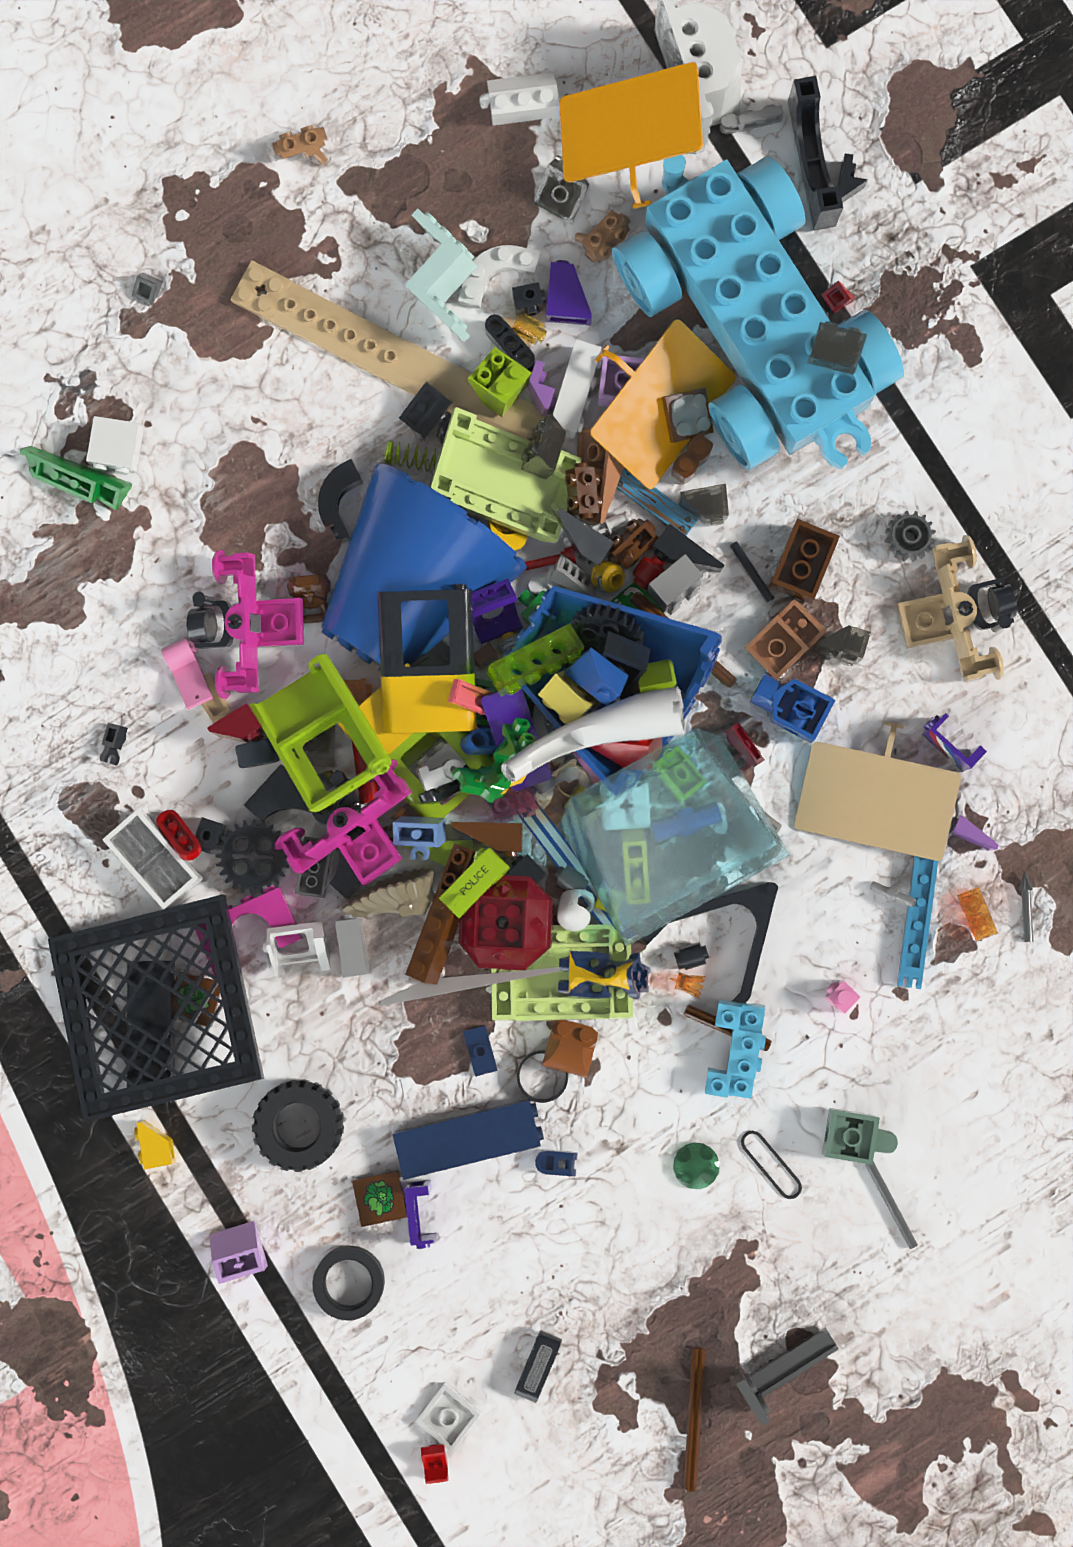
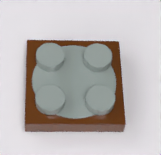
(687, 414)

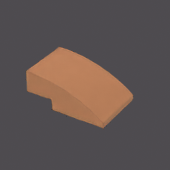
(785, 639)

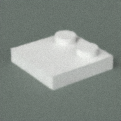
(448, 1417)

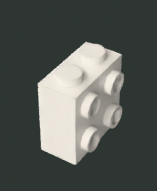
(114, 445)

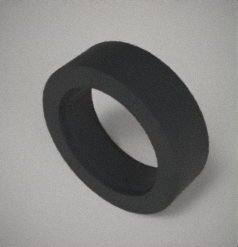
(338, 1310)

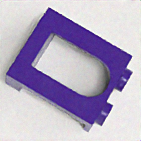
(491, 598)
(412, 1190)

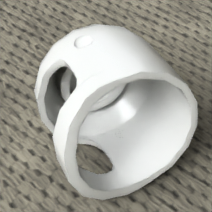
(570, 914)

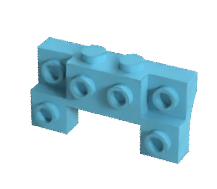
(743, 1059)

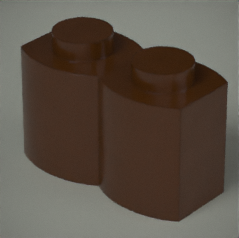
(695, 456)

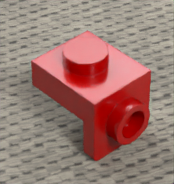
(435, 1464)

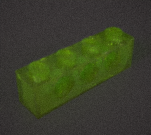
(563, 639)

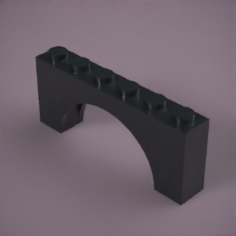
(822, 196)
(281, 794)

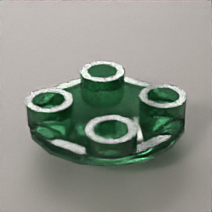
(696, 1165)

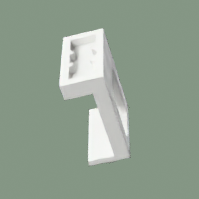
(317, 943)

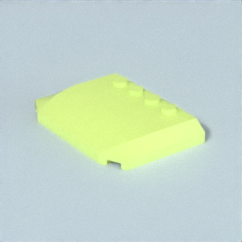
(538, 996)

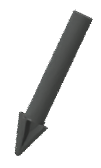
(1025, 888)

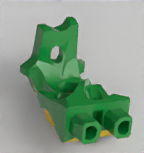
(493, 781)

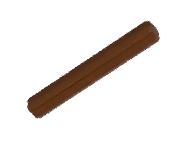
(709, 1020)

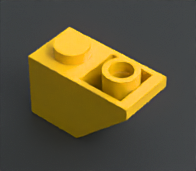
(155, 1146)

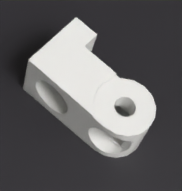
(439, 775)

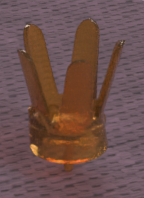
(689, 984)

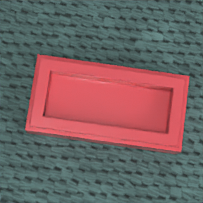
(467, 696)

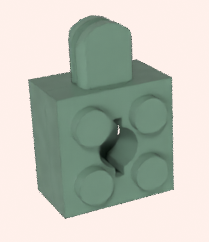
(856, 1137)

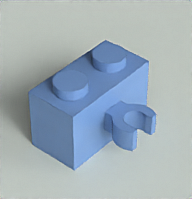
(420, 833)

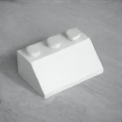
(523, 98)

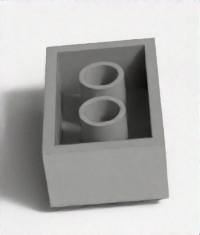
(675, 584)

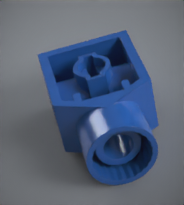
(793, 706)

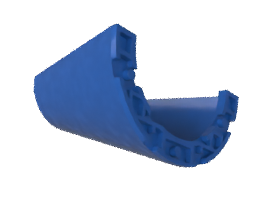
(408, 542)
(686, 645)

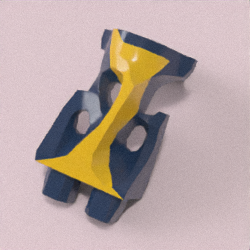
(628, 974)

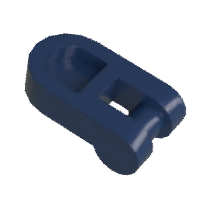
(547, 1162)

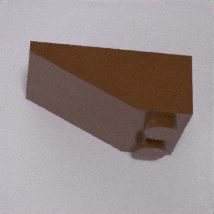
(501, 837)

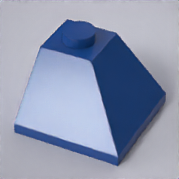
(597, 676)

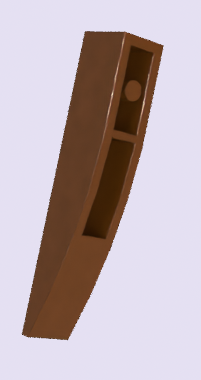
(440, 923)

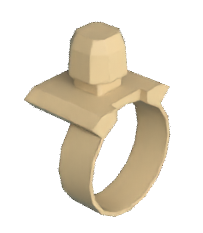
(561, 764)

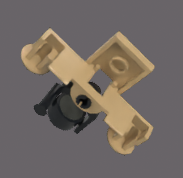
(925, 622)

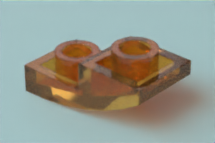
(977, 914)

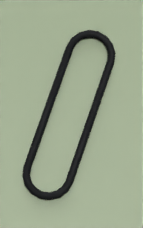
(764, 1171)

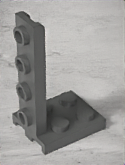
(782, 1370)

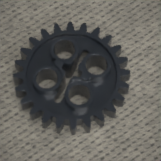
(594, 623)
(252, 878)

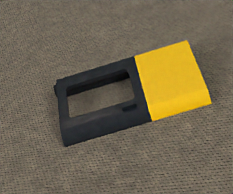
(418, 695)

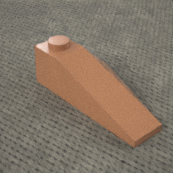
(605, 466)

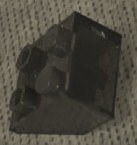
(837, 347)
(543, 448)
(846, 645)

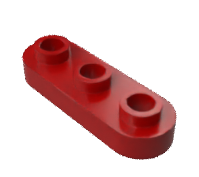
(178, 835)

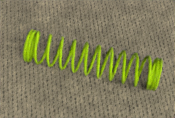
(389, 450)

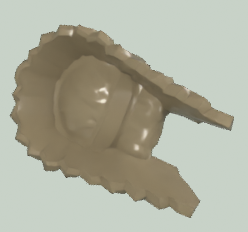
(401, 894)

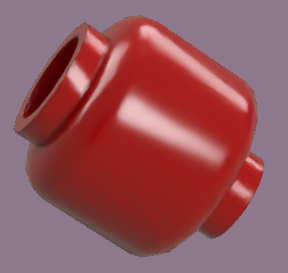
(647, 571)

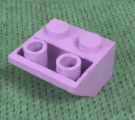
(237, 1252)

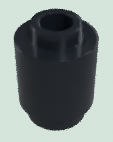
(691, 956)

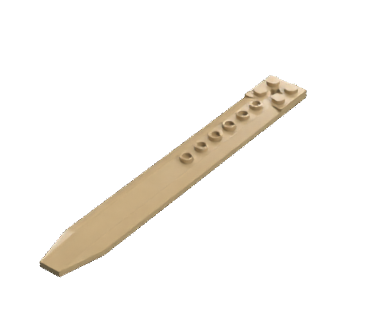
(370, 346)

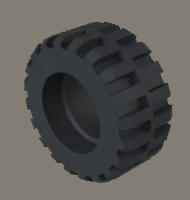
(266, 1125)

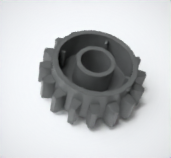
(915, 525)

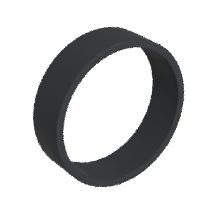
(525, 1093)

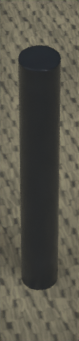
(752, 572)

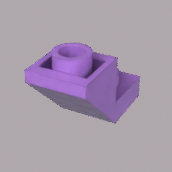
(541, 394)

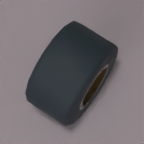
(256, 754)

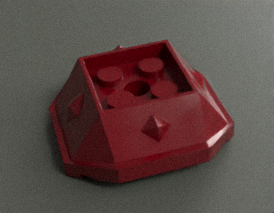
(528, 930)

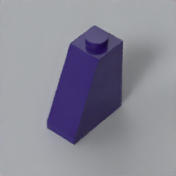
(566, 296)

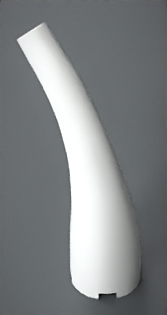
(630, 719)

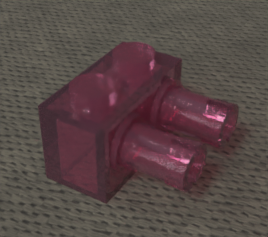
(514, 804)

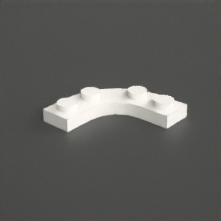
(492, 262)

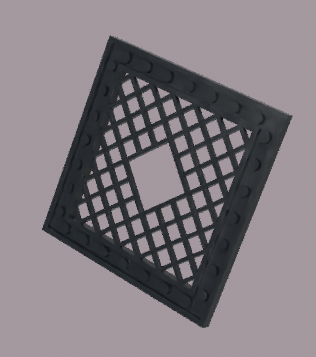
(80, 1035)

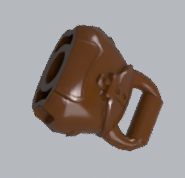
(313, 591)

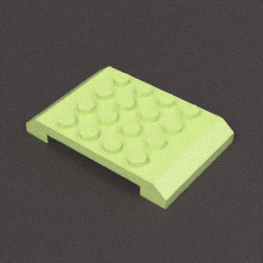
(484, 477)

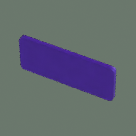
(506, 710)

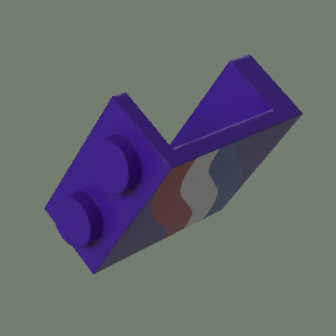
(947, 749)

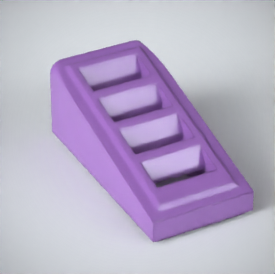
(967, 831)

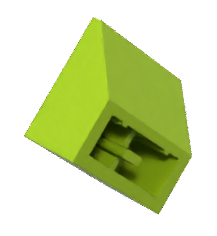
(499, 381)

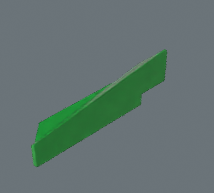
(76, 478)

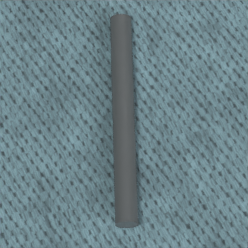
(892, 1206)

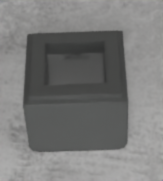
(146, 288)

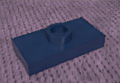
(480, 1051)

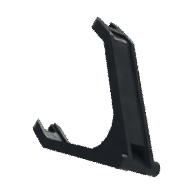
(760, 903)

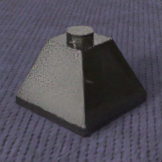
(559, 196)
(706, 503)

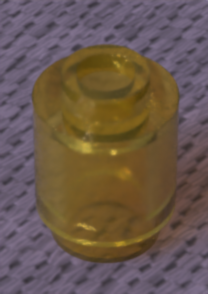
(530, 329)

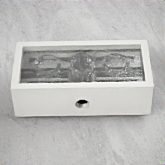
(152, 859)

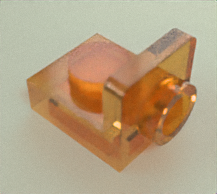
(359, 689)

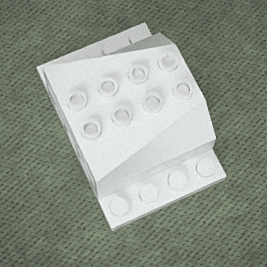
(707, 38)

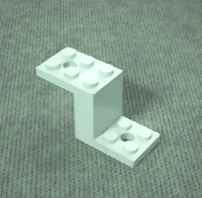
(442, 273)

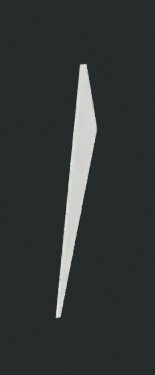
(459, 983)

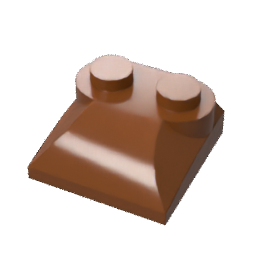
(570, 1047)

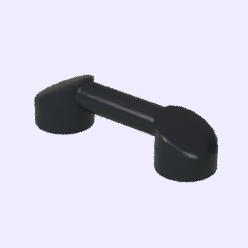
(432, 797)

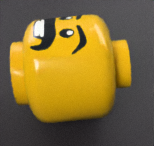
(607, 577)

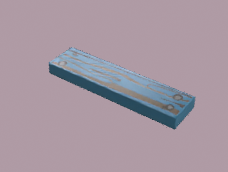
(656, 503)

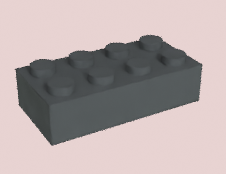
(315, 879)

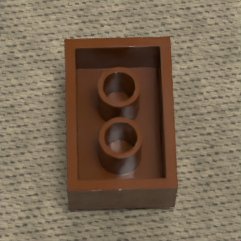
(804, 561)

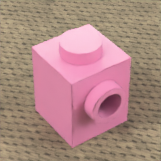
(841, 996)

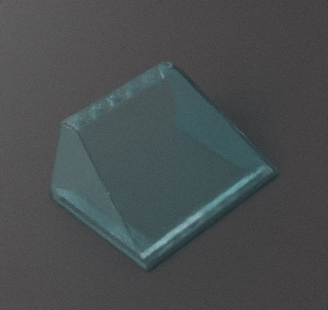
(670, 833)

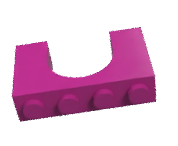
(271, 907)

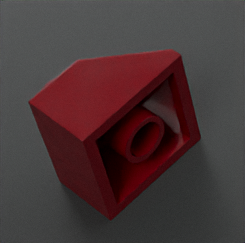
(239, 726)

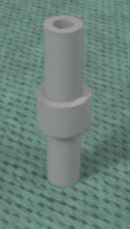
(893, 894)

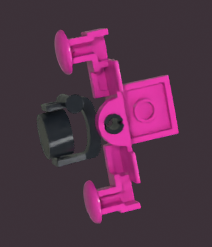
(279, 622)
(367, 854)

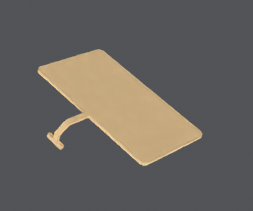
(878, 799)

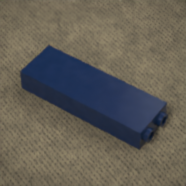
(467, 1138)

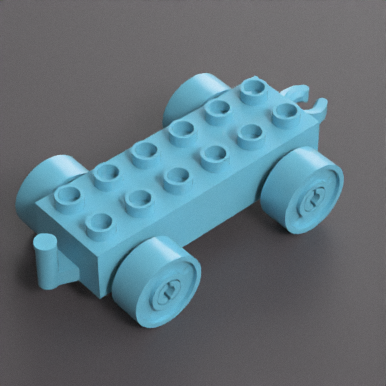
(727, 254)

